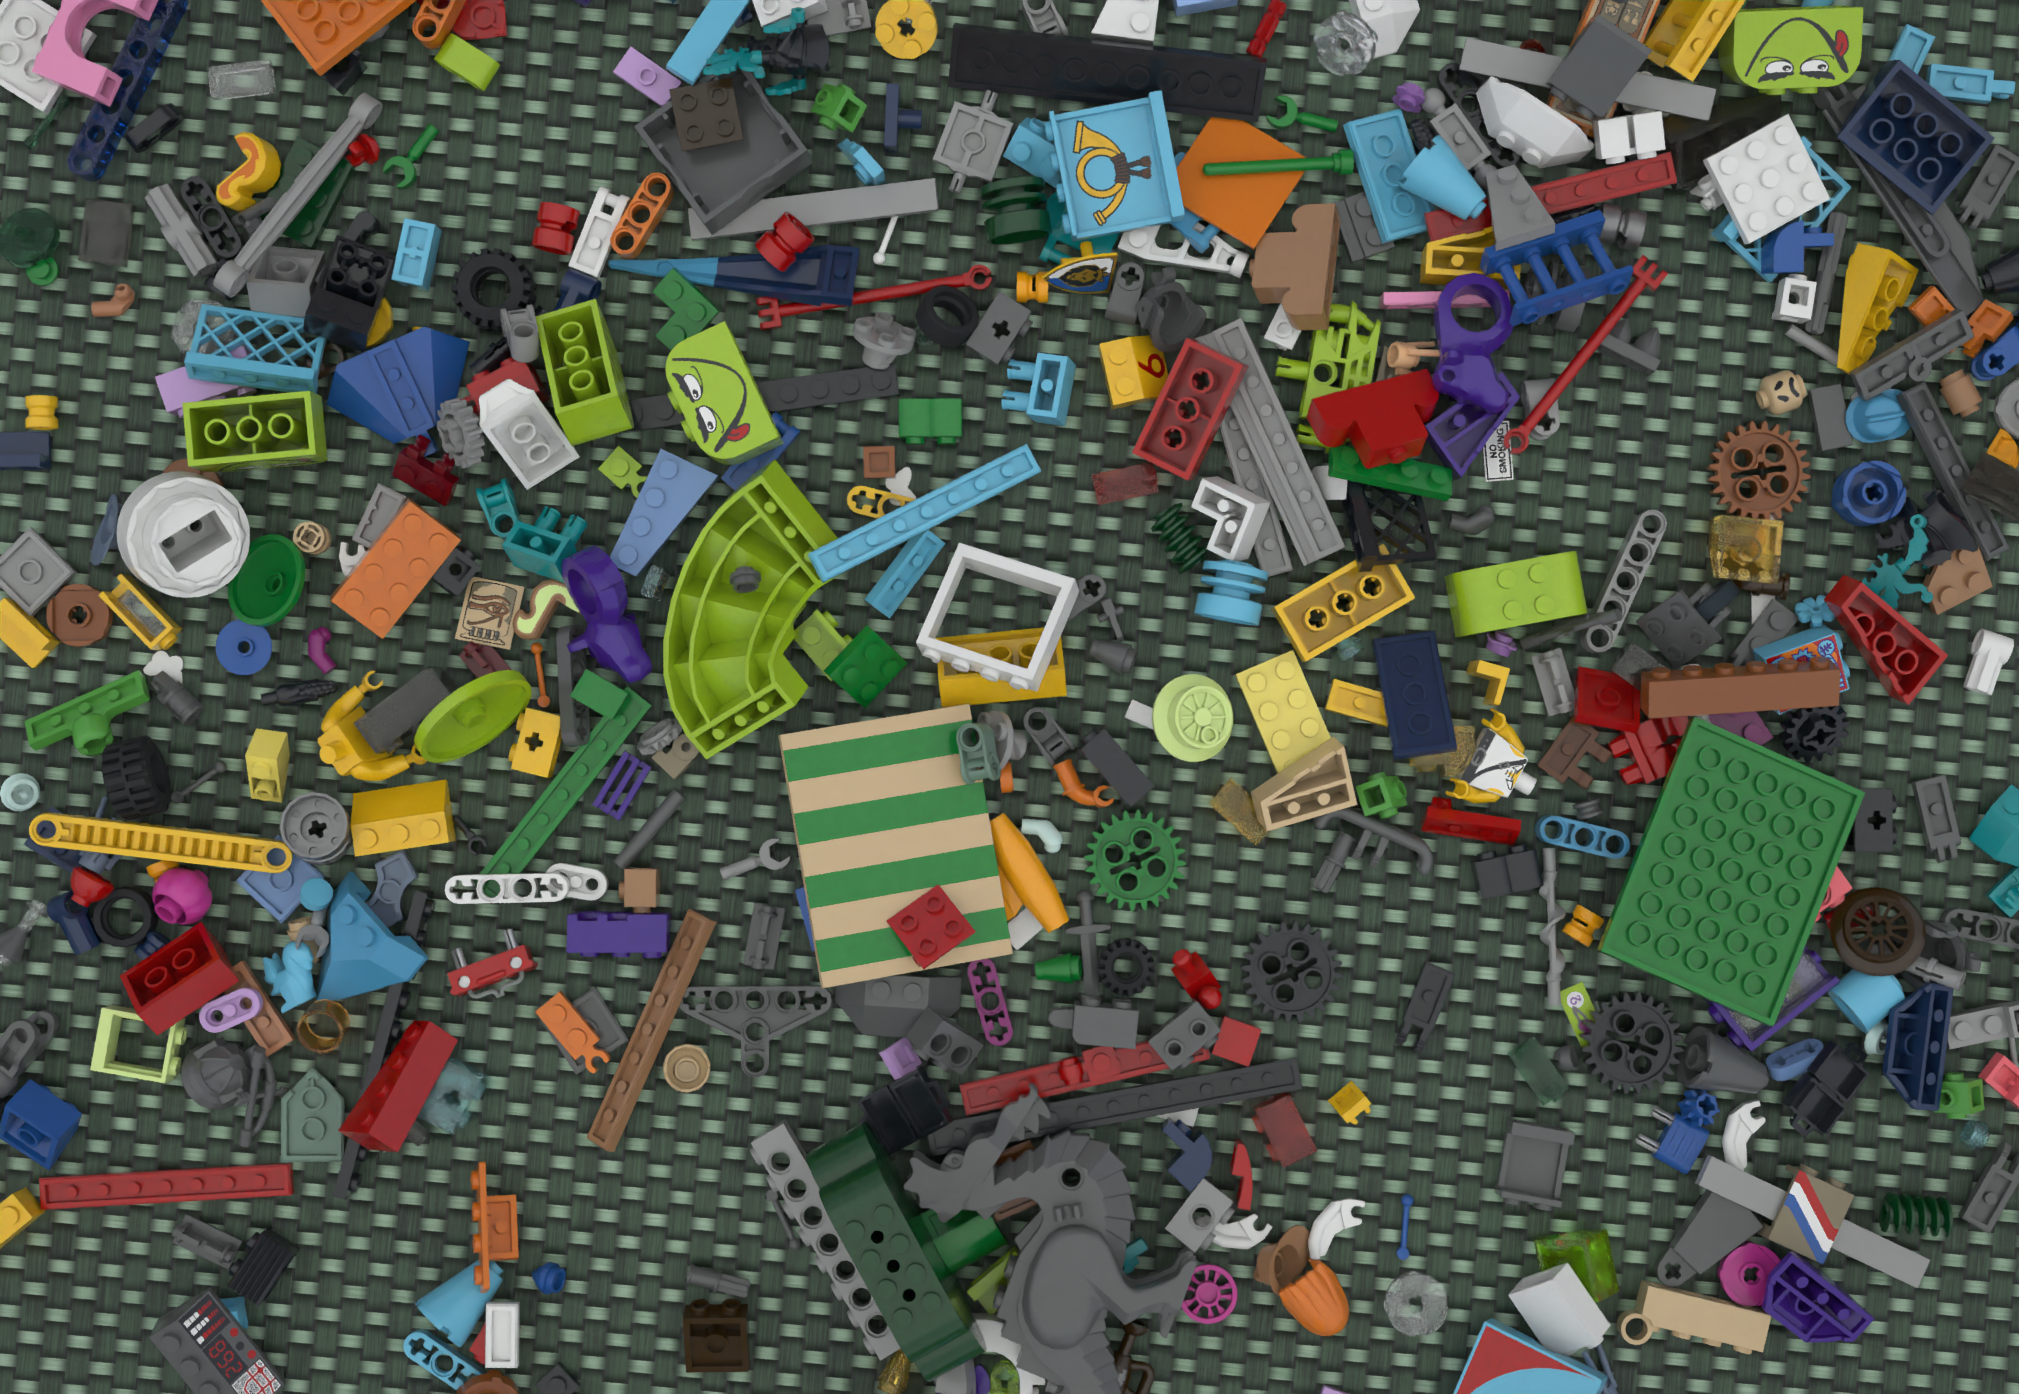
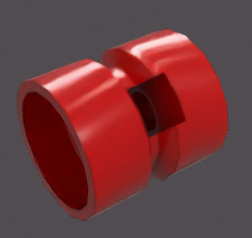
(555, 228)
(781, 244)

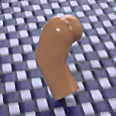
(118, 305)

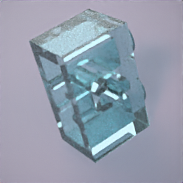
(438, 1107)

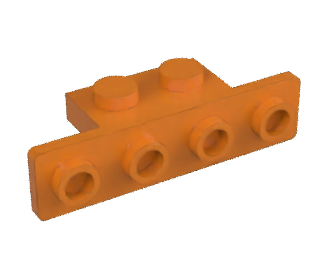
(496, 1227)

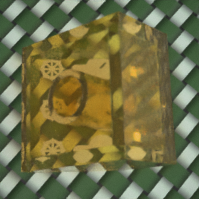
(1745, 548)

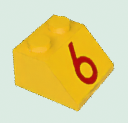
(1132, 370)

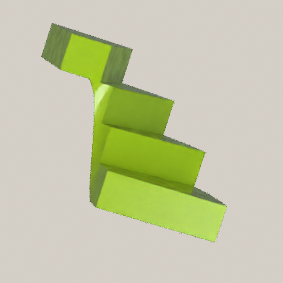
(728, 646)

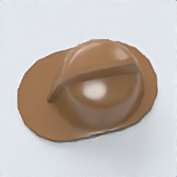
(1284, 1260)

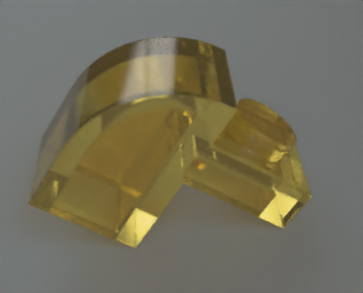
(1451, 762)

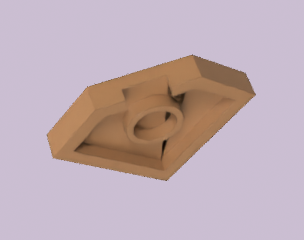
(1957, 580)

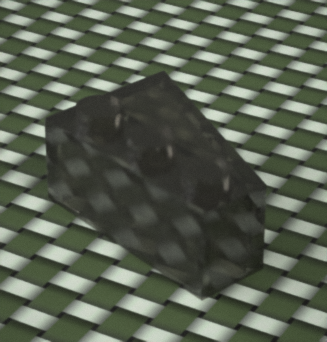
(405, 710)

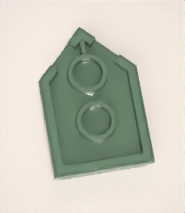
(311, 1121)

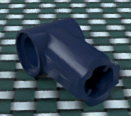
(577, 288)
(74, 923)

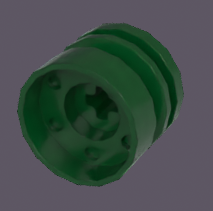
(1014, 203)

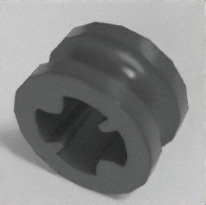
(1588, 808)

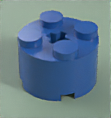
(1884, 486)

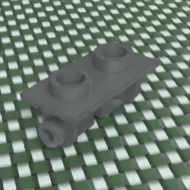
(764, 936)
(206, 1241)

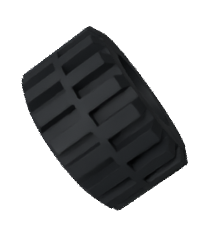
(476, 271)
(136, 778)

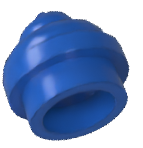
(549, 1278)

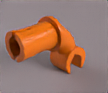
(1076, 790)

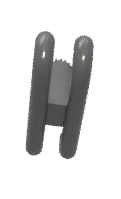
(1385, 831)

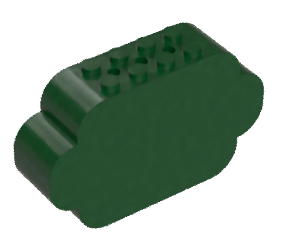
(895, 1252)

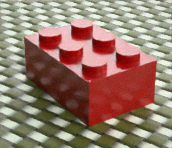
(179, 978)

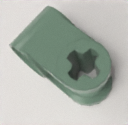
(979, 755)

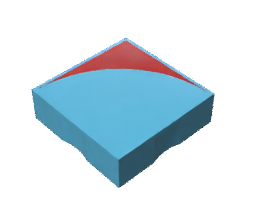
(1517, 1364)

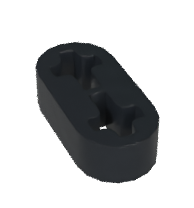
(154, 127)

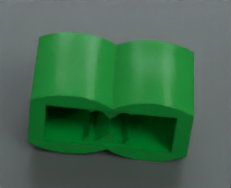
(930, 420)

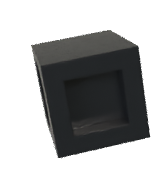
(345, 80)

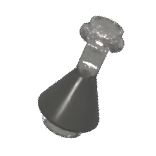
(13, 941)

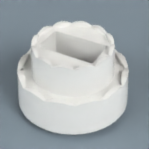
(196, 559)

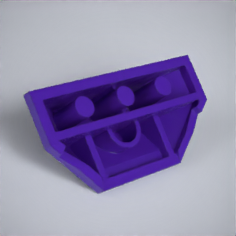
(1812, 1303)

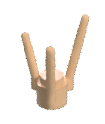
(1407, 355)

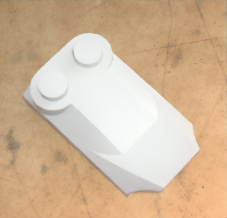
(524, 432)

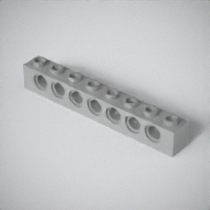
(782, 1139)

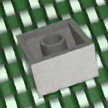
(284, 280)

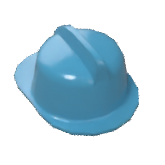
(1877, 418)

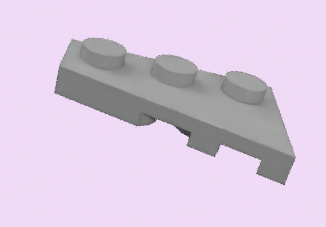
(1515, 209)

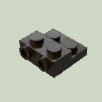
(716, 1336)

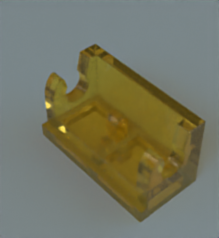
(1238, 809)

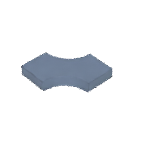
(394, 877)

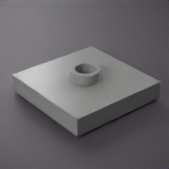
(33, 571)

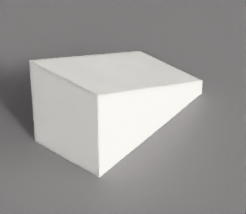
(1140, 714)

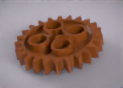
(1753, 445)

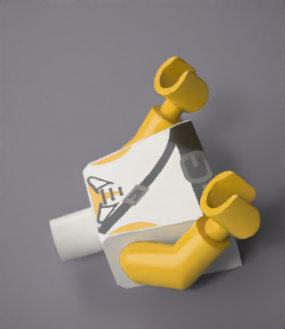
(1495, 765)

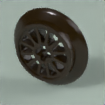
(1863, 960)

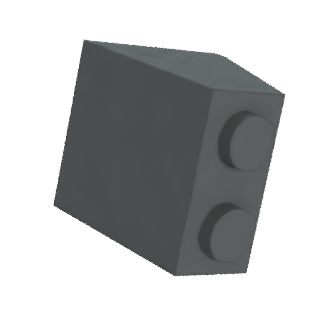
(1597, 67)

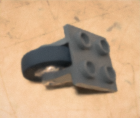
(1680, 623)

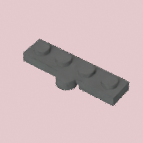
(1912, 355)

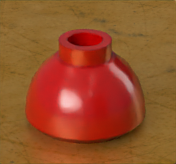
(89, 886)

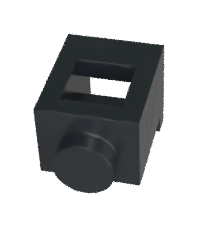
(468, 568)

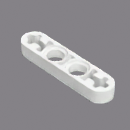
(507, 888)

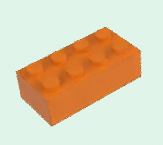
(395, 568)

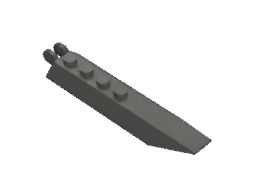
(1935, 237)

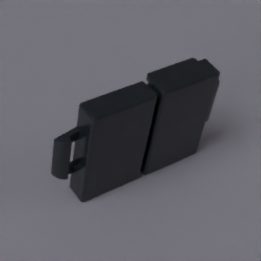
(1838, 1077)
(906, 1110)

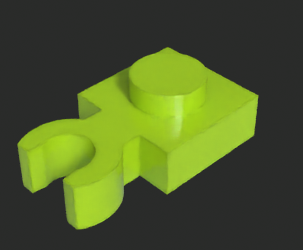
(623, 470)

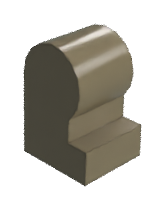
(678, 758)

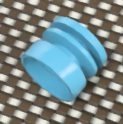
(1231, 592)

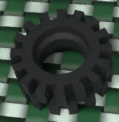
(1126, 986)

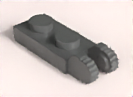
(1992, 1190)

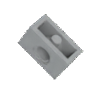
(1183, 1223)

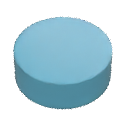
(316, 894)

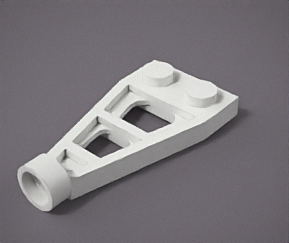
(1142, 245)

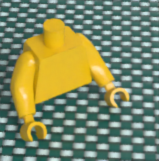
(348, 749)

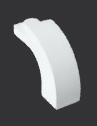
(991, 1330)

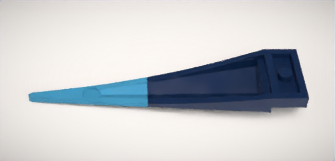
(816, 277)

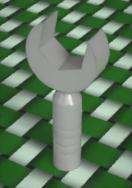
(753, 861)
(315, 932)

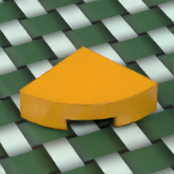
(2004, 449)

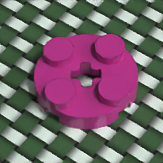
(1732, 1272)

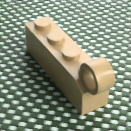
(1696, 1315)

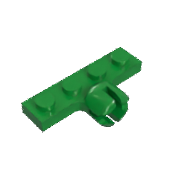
(1406, 477)

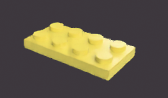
(1283, 709)

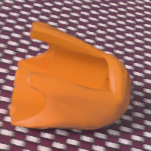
(1317, 1300)

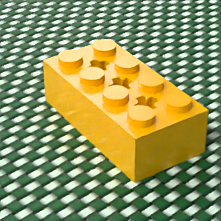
(1337, 625)

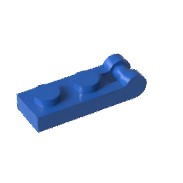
(740, 473)

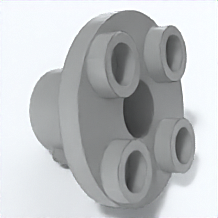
(882, 339)
(1009, 742)

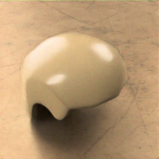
(686, 1068)

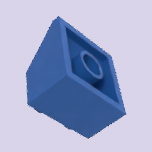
(39, 1123)

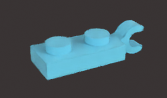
(1968, 83)

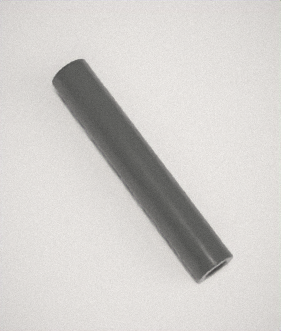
(649, 829)

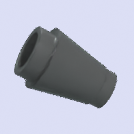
(1115, 655)

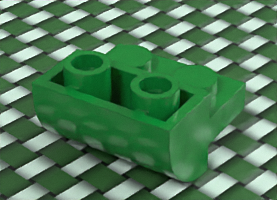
(963, 1237)

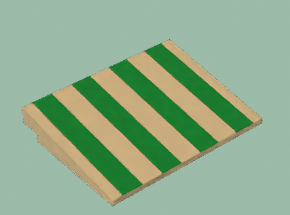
(880, 826)

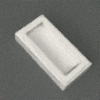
(502, 1335)

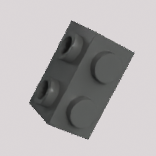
(1184, 1035)

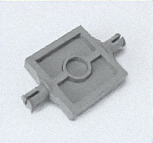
(973, 142)

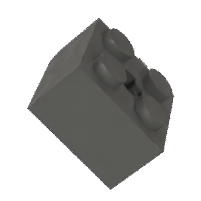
(1099, 1022)

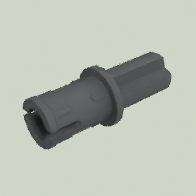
(1333, 862)
(718, 1281)

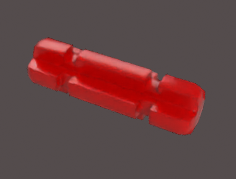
(1266, 28)

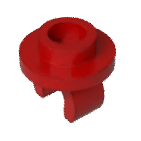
(363, 150)

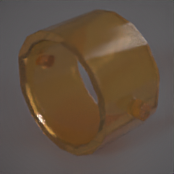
(315, 1043)

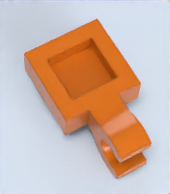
(1986, 323)

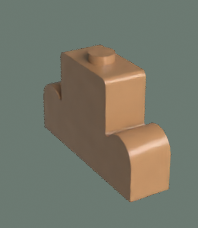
(1300, 266)

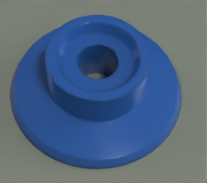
(230, 650)

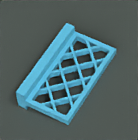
(1727, 231)
(247, 371)

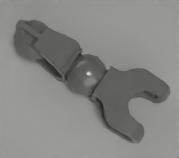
(20, 1047)

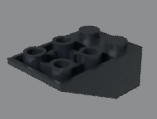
(349, 293)

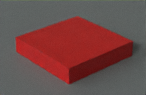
(1606, 700)

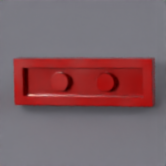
(1441, 819)

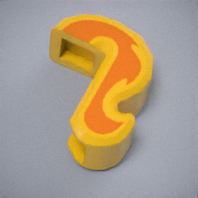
(253, 176)

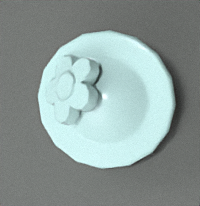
(20, 792)
(1876, 1038)

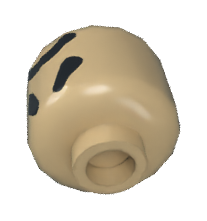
(1781, 392)

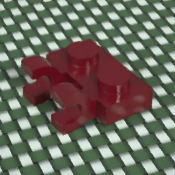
(423, 475)

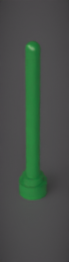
(1339, 162)

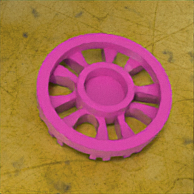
(1208, 1294)

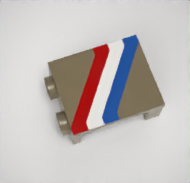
(1809, 1214)

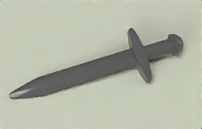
(1087, 932)

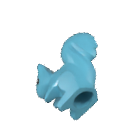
(291, 976)

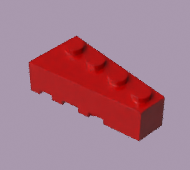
(1886, 640)

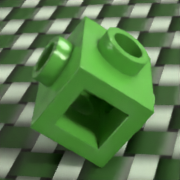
(838, 107)
(1382, 795)
(1960, 1095)

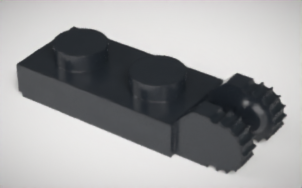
(1425, 1004)

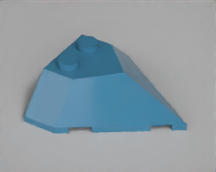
(361, 948)

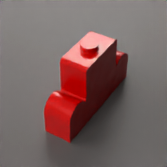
(1379, 418)

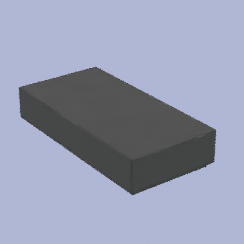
(1828, 417)

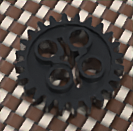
(1279, 945)
(1620, 1067)

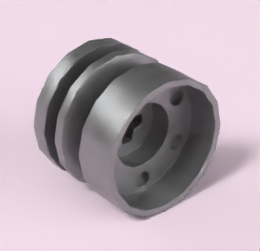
(300, 822)

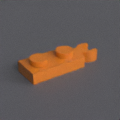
(572, 1030)

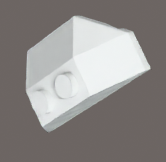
(1388, 19)
(1530, 126)

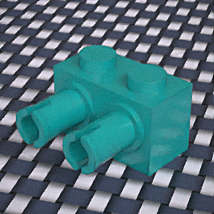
(539, 548)

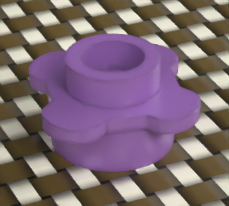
(1409, 97)
(1500, 643)

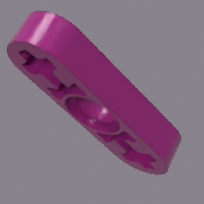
(1003, 1020)

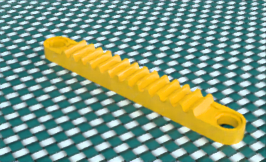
(160, 842)

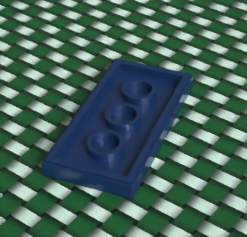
(1414, 695)

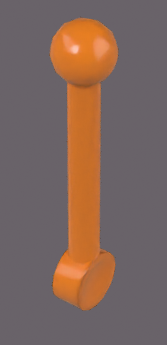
(543, 700)

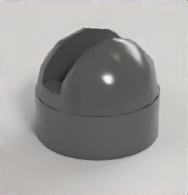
(1567, 1058)

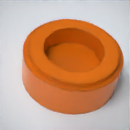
(1006, 779)

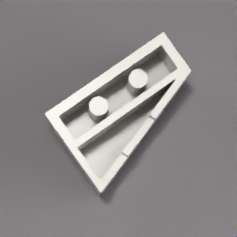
(1127, 21)

